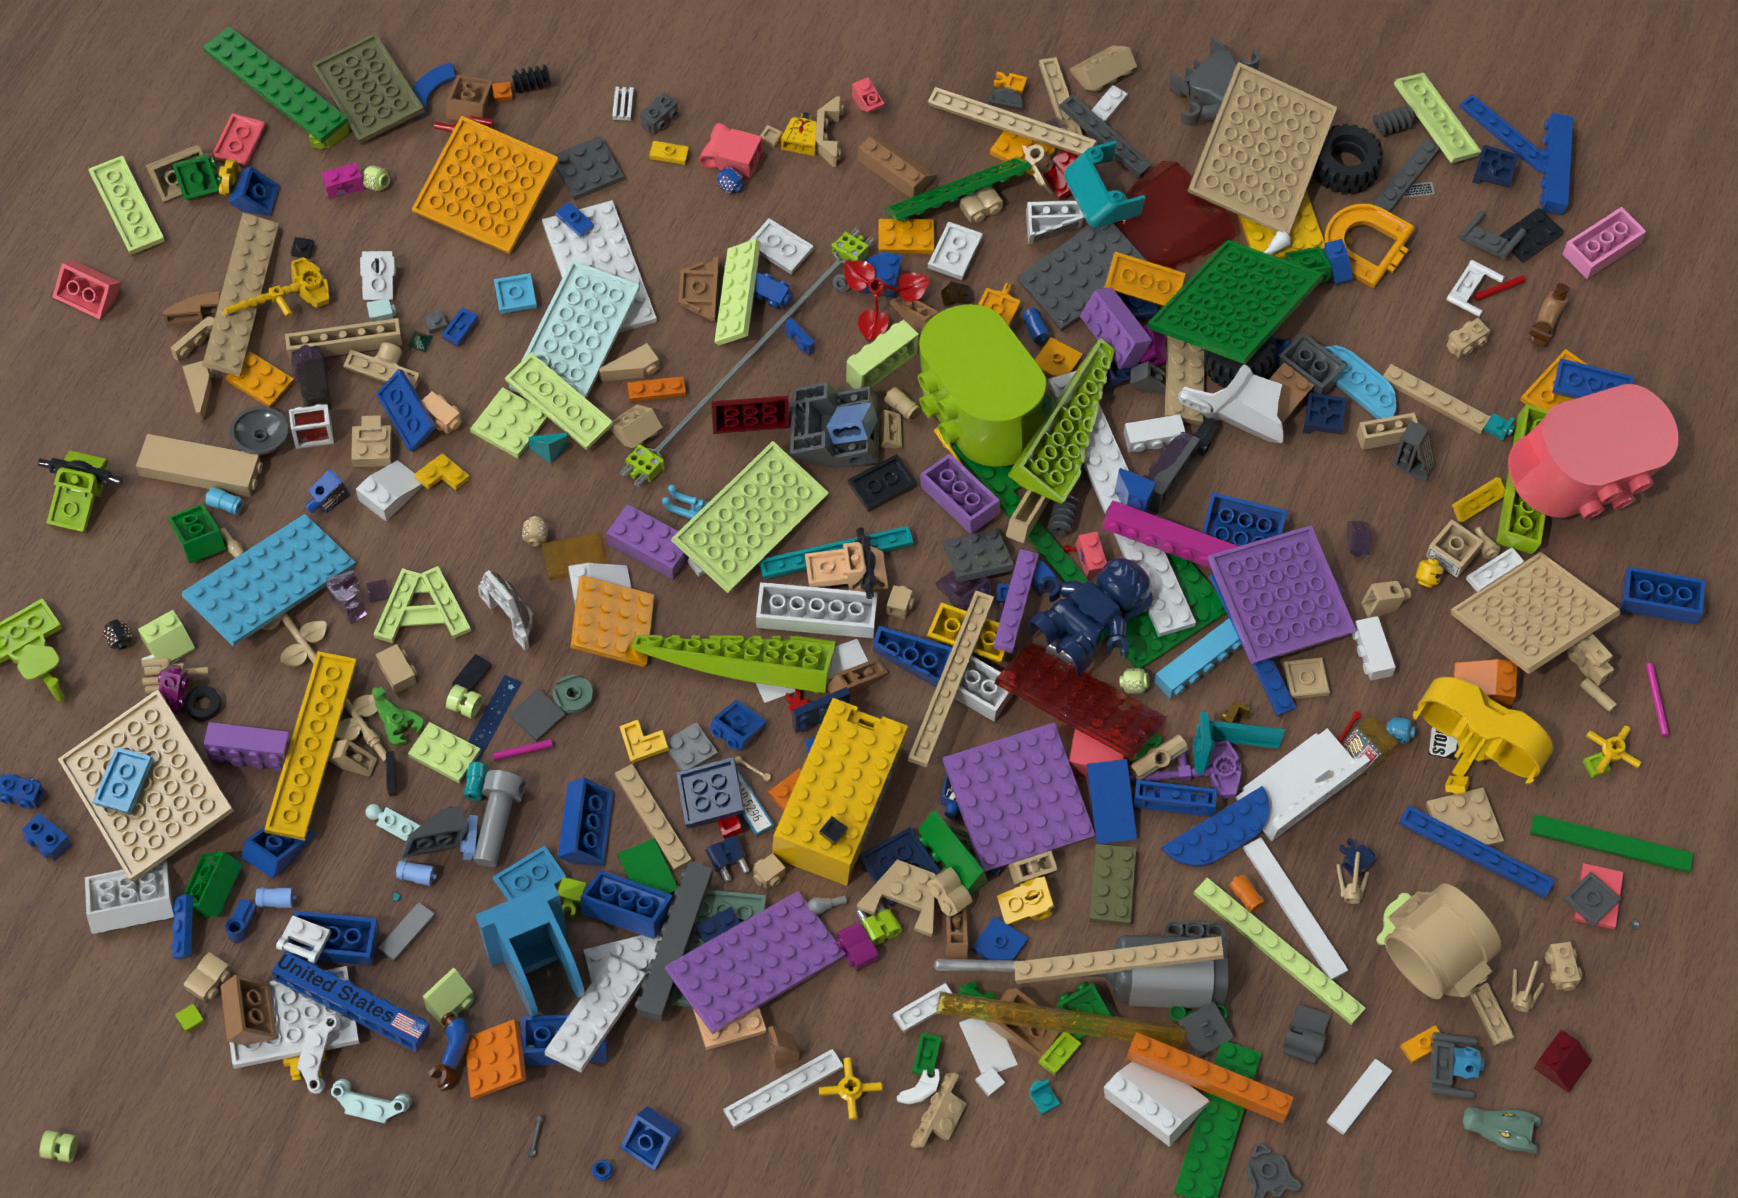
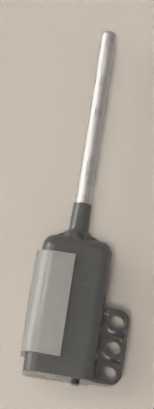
(1160, 987)

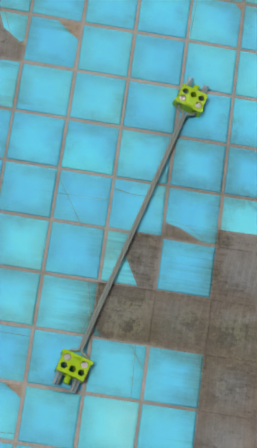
(649, 465)

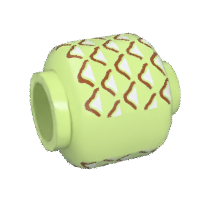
(375, 178)
(1134, 681)

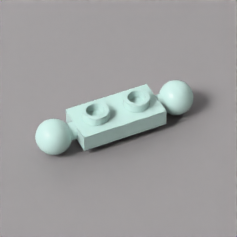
(391, 821)

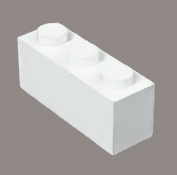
(1152, 433)
(1373, 648)

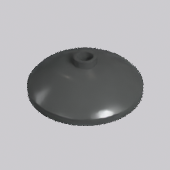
(259, 423)

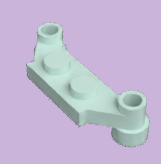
(368, 1106)

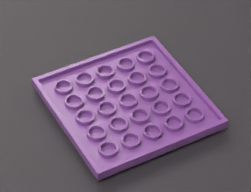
(1281, 594)
(1018, 797)

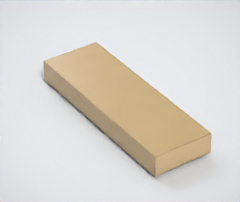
(1491, 1014)

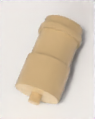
(901, 403)

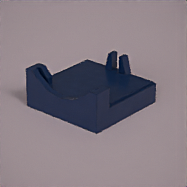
(1495, 166)
(1324, 413)

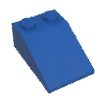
(273, 852)

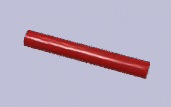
(1498, 288)

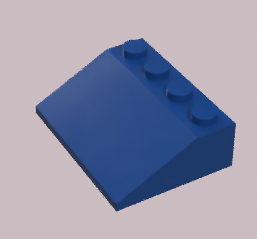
(1242, 520)

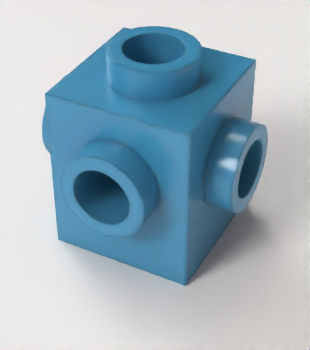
(1467, 1062)

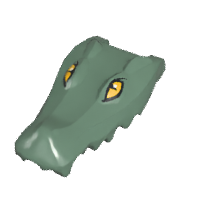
(1505, 1127)

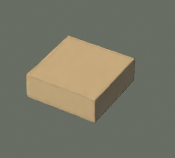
(771, 136)

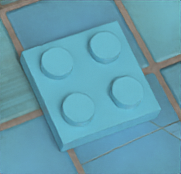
(515, 293)

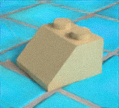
(635, 426)

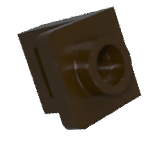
(956, 293)

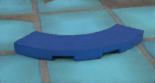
(431, 81)

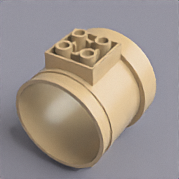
(1442, 942)

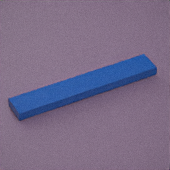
(1503, 131)

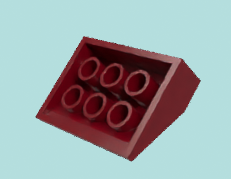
(750, 414)

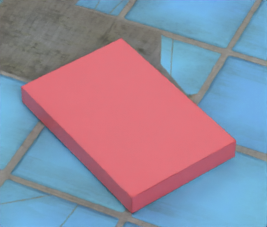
(239, 139)
(1613, 880)

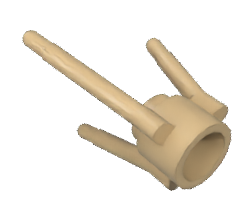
(1352, 893)
(1523, 1000)

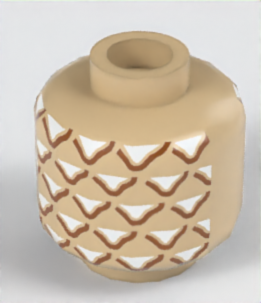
(535, 531)

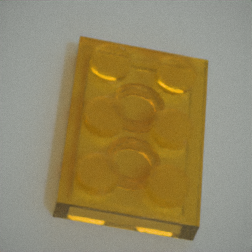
(570, 552)

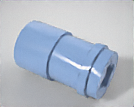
(417, 873)
(275, 897)

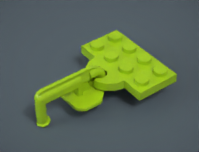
(25, 644)

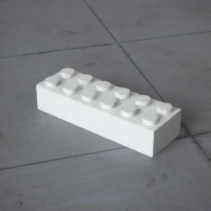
(816, 610)

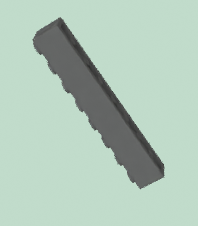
(675, 940)

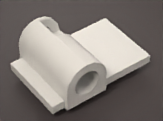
(377, 274)

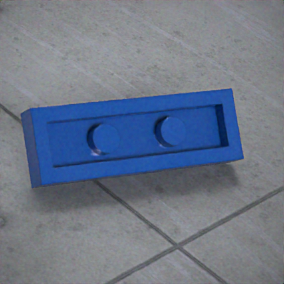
(182, 926)

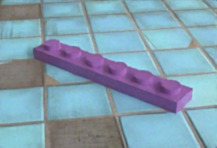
(1015, 601)

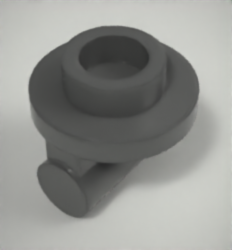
(839, 282)

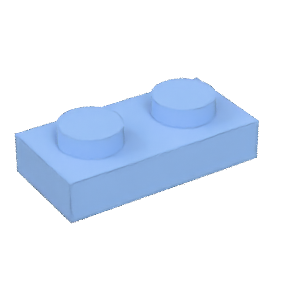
(469, 843)

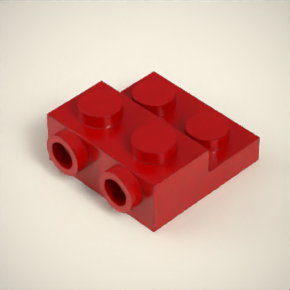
(1055, 176)

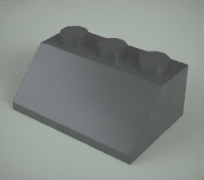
(1313, 363)

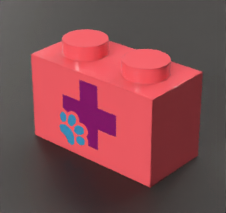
(1090, 554)

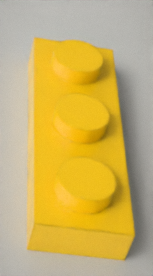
(1479, 499)

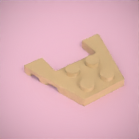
(906, 886)

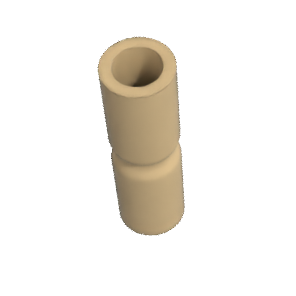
(1601, 697)

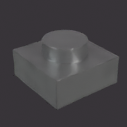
(435, 321)

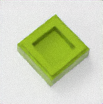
(1592, 763)
(189, 1018)

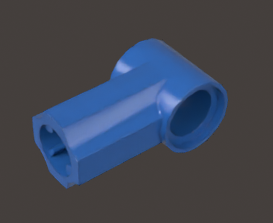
(240, 919)

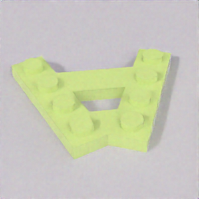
(400, 614)

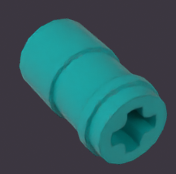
(475, 780)

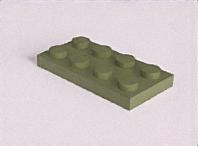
(1112, 884)

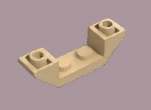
(828, 113)

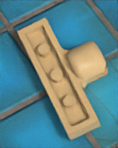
(380, 366)

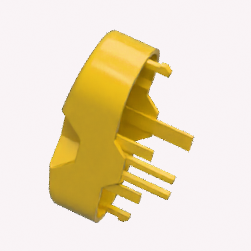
(1484, 728)

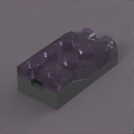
(1171, 467)

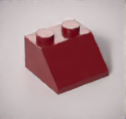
(1563, 1061)

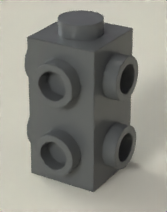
(659, 113)

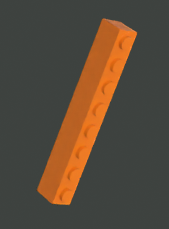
(1209, 1077)

